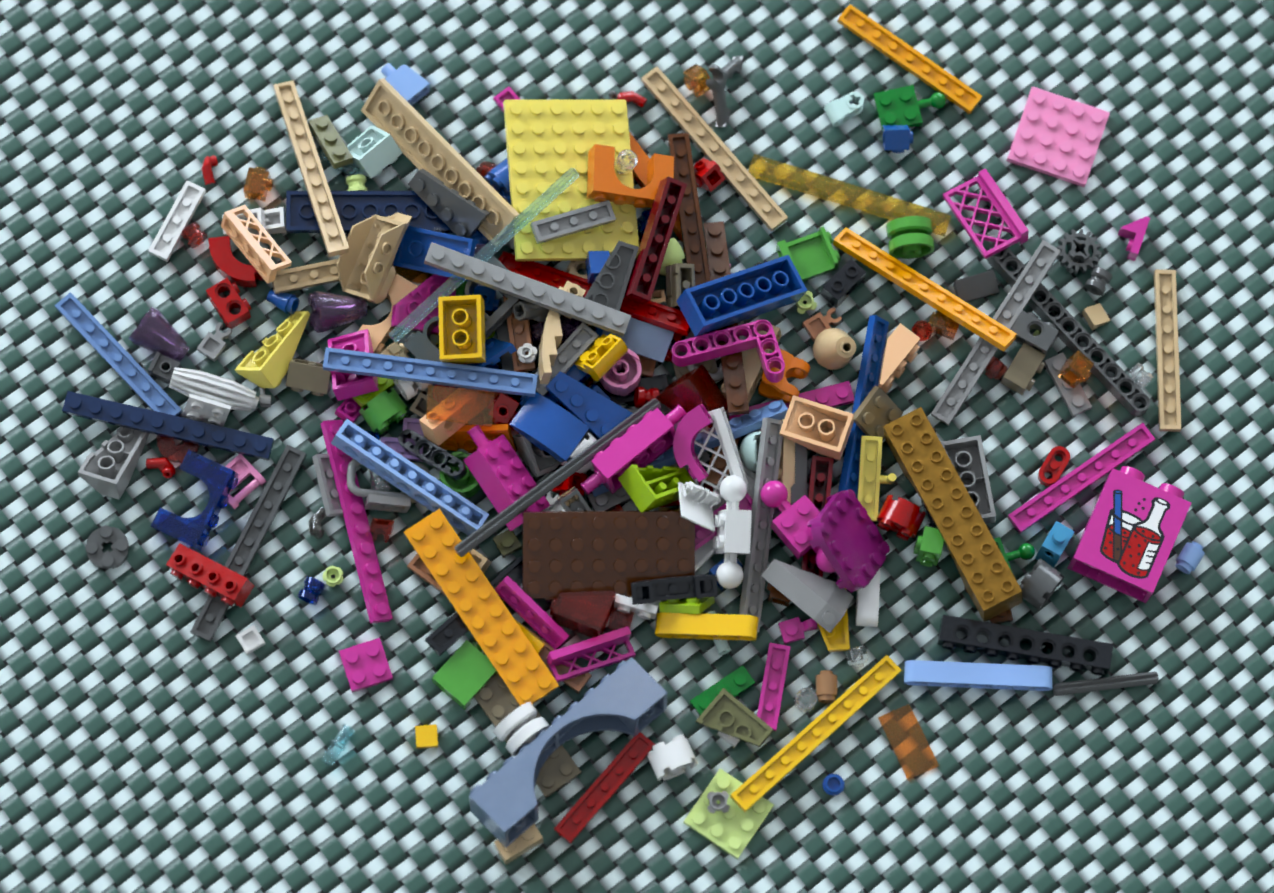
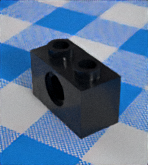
(843, 283)

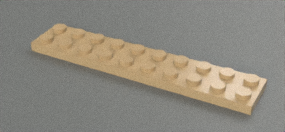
(435, 155)

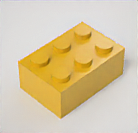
(462, 329)

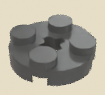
(103, 536)

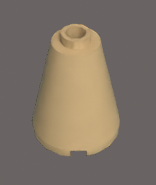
(833, 348)

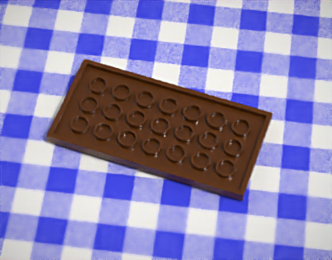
(603, 550)

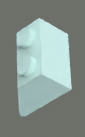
(373, 151)

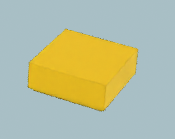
(426, 736)

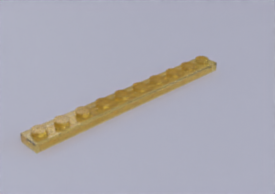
(843, 192)

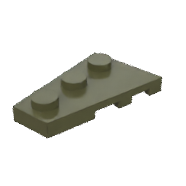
(734, 719)

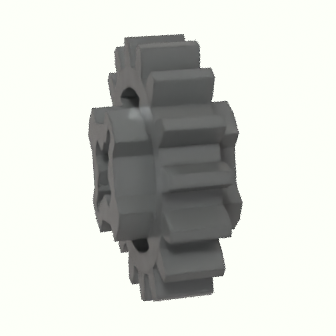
(1078, 242)

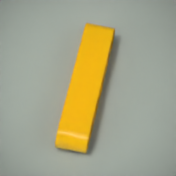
(706, 626)

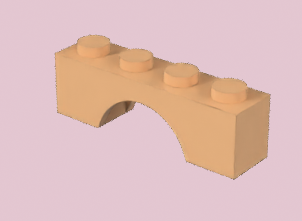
(380, 332)

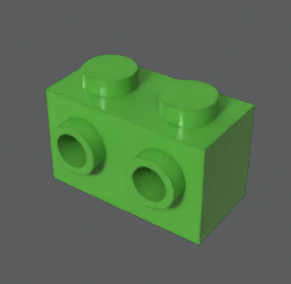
(929, 547)

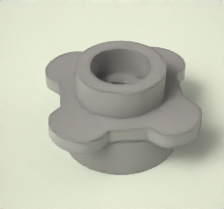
(722, 797)

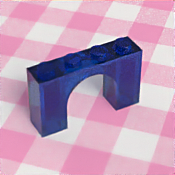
(196, 530)

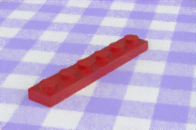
(604, 787)

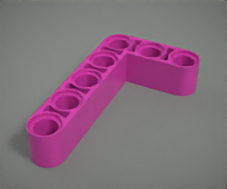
(734, 345)

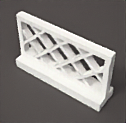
(728, 446)

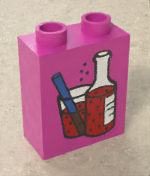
(1130, 533)

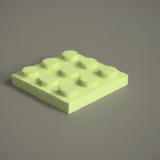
(731, 829)

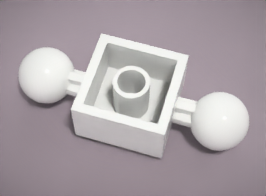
(732, 532)

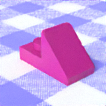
(1135, 233)

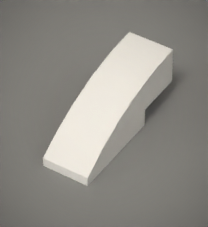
(272, 220)

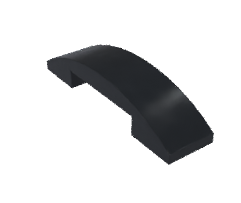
(674, 588)

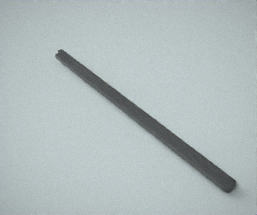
(552, 481)

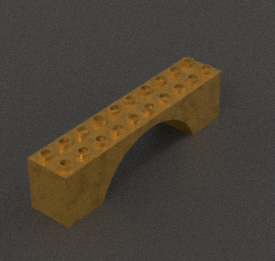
(954, 513)

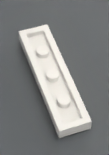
(177, 221)

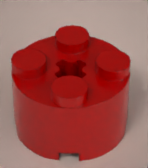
(900, 517)

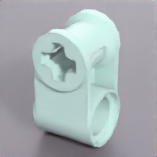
(842, 110)

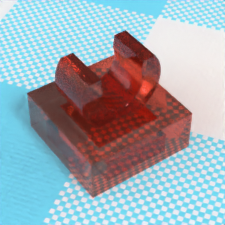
(381, 526)

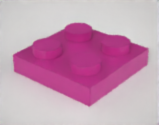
(365, 665)

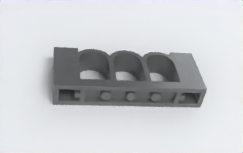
(420, 344)

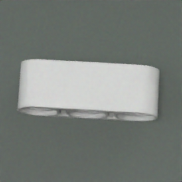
(868, 603)

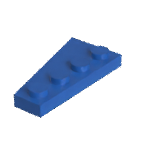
(587, 405)

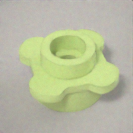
(811, 305)

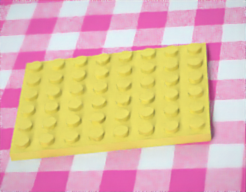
(546, 142)

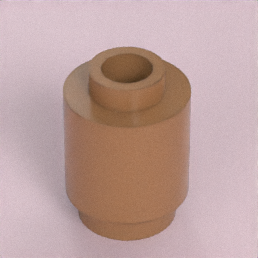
(826, 686)

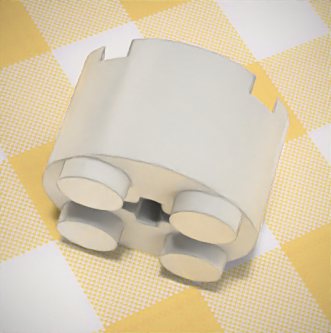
(672, 758)

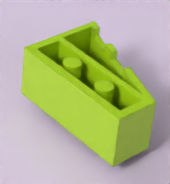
(653, 486)

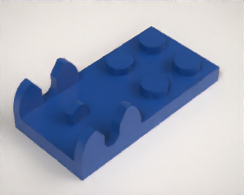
(417, 242)

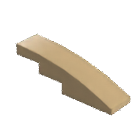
(550, 340)

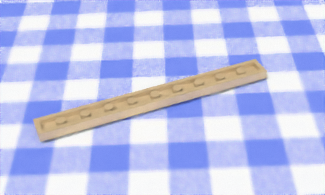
(714, 148)
(311, 169)

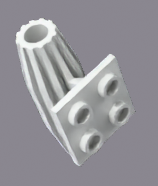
(211, 395)

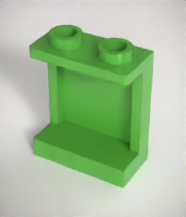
(811, 254)
(464, 674)

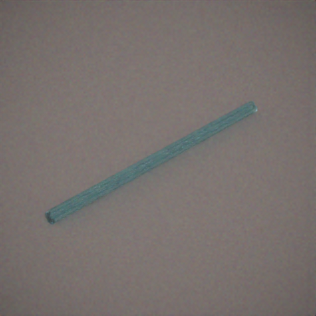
(486, 253)

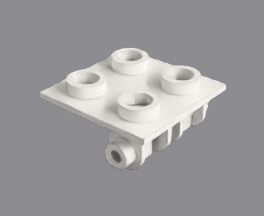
(697, 504)

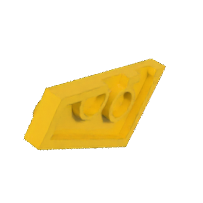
(838, 638)

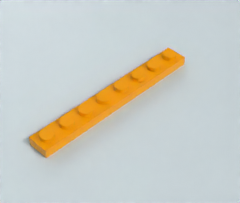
(909, 58)

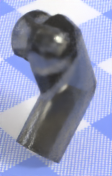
(315, 523)

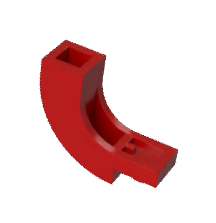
(229, 266)

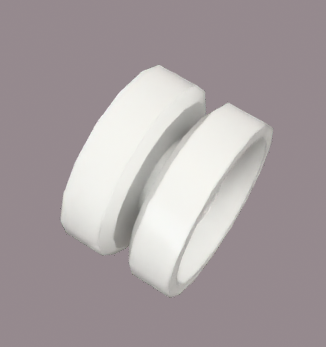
(520, 727)

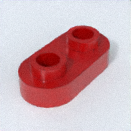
(1052, 466)

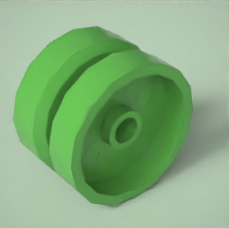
(910, 237)

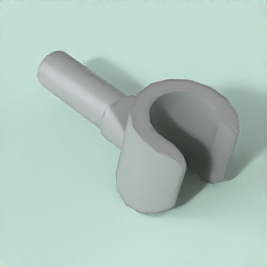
(265, 400)

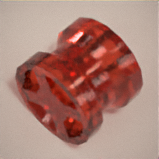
(194, 235)

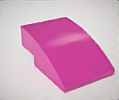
(352, 385)

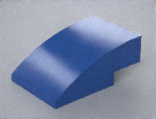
(549, 427)

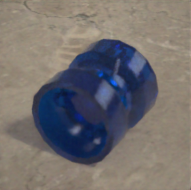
(311, 590)

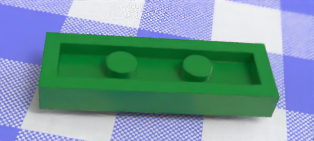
(734, 683)

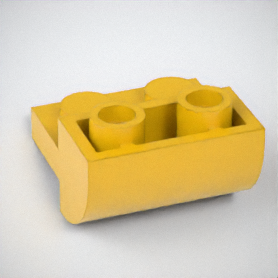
(601, 356)

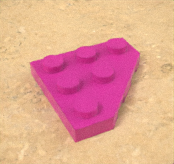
(417, 297)

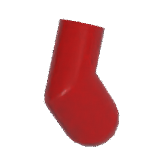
(631, 96)
(207, 172)
(163, 465)

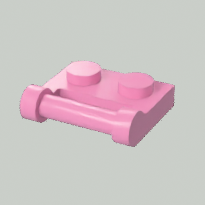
(244, 469)

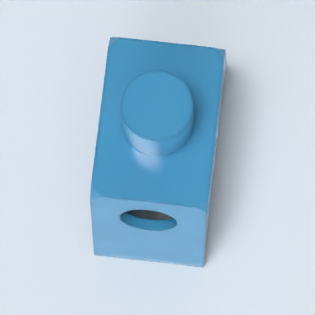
(1055, 543)

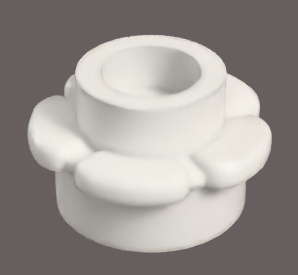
(527, 347)

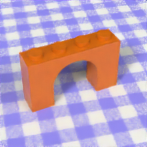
(605, 185)

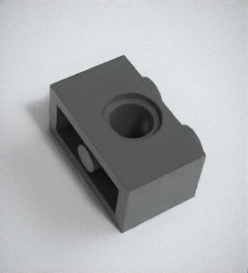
(1041, 342)

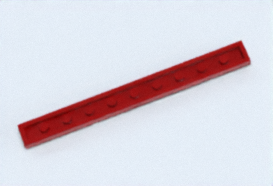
(649, 312)

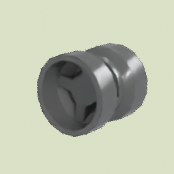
(1098, 281)

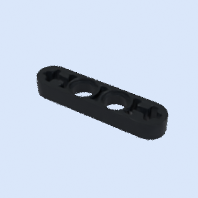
(432, 454)

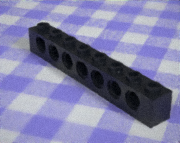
(972, 628)

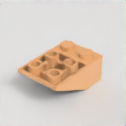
(898, 351)

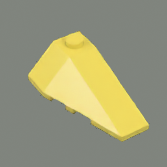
(272, 360)

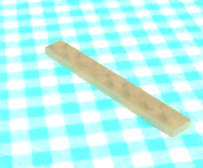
(1167, 350)

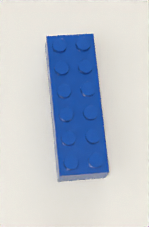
(741, 295)

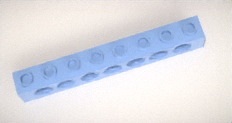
(408, 477)

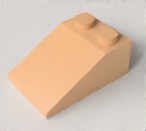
(817, 427)

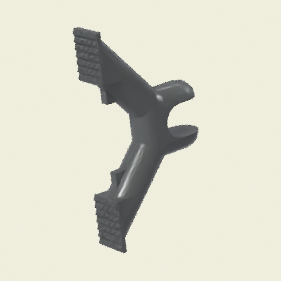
(718, 85)

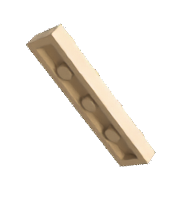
(306, 276)

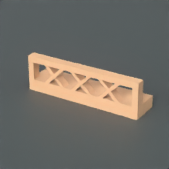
(249, 243)

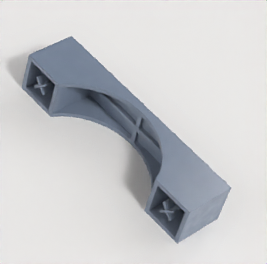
(620, 703)

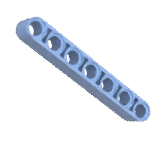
(978, 675)

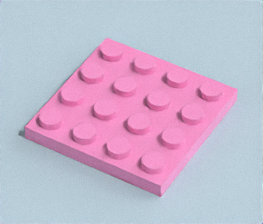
(1058, 136)

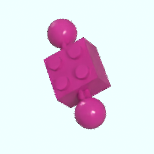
(793, 522)

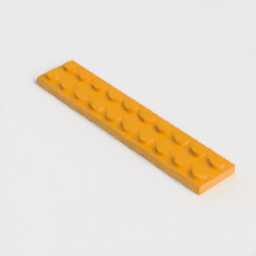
(481, 609)

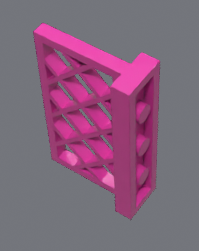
(1002, 209)

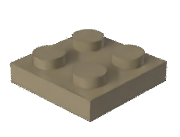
(876, 412)

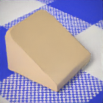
(1095, 316)

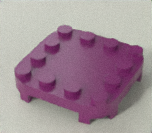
(849, 540)

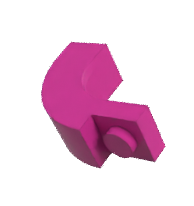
(685, 438)

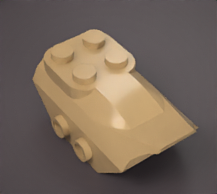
(372, 250)

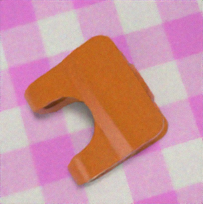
(783, 389)

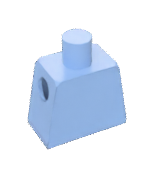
(406, 82)

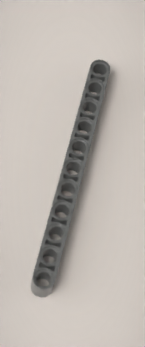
(1078, 334)

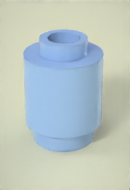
(1189, 557)

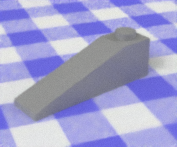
(114, 463)
(810, 592)

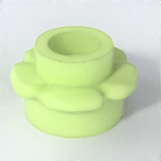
(332, 570)

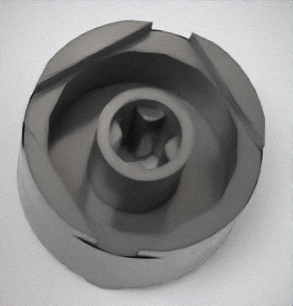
(1040, 584)

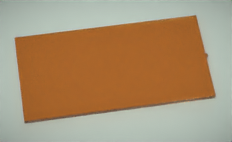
(459, 405)
(908, 741)

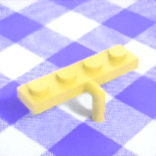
(870, 475)

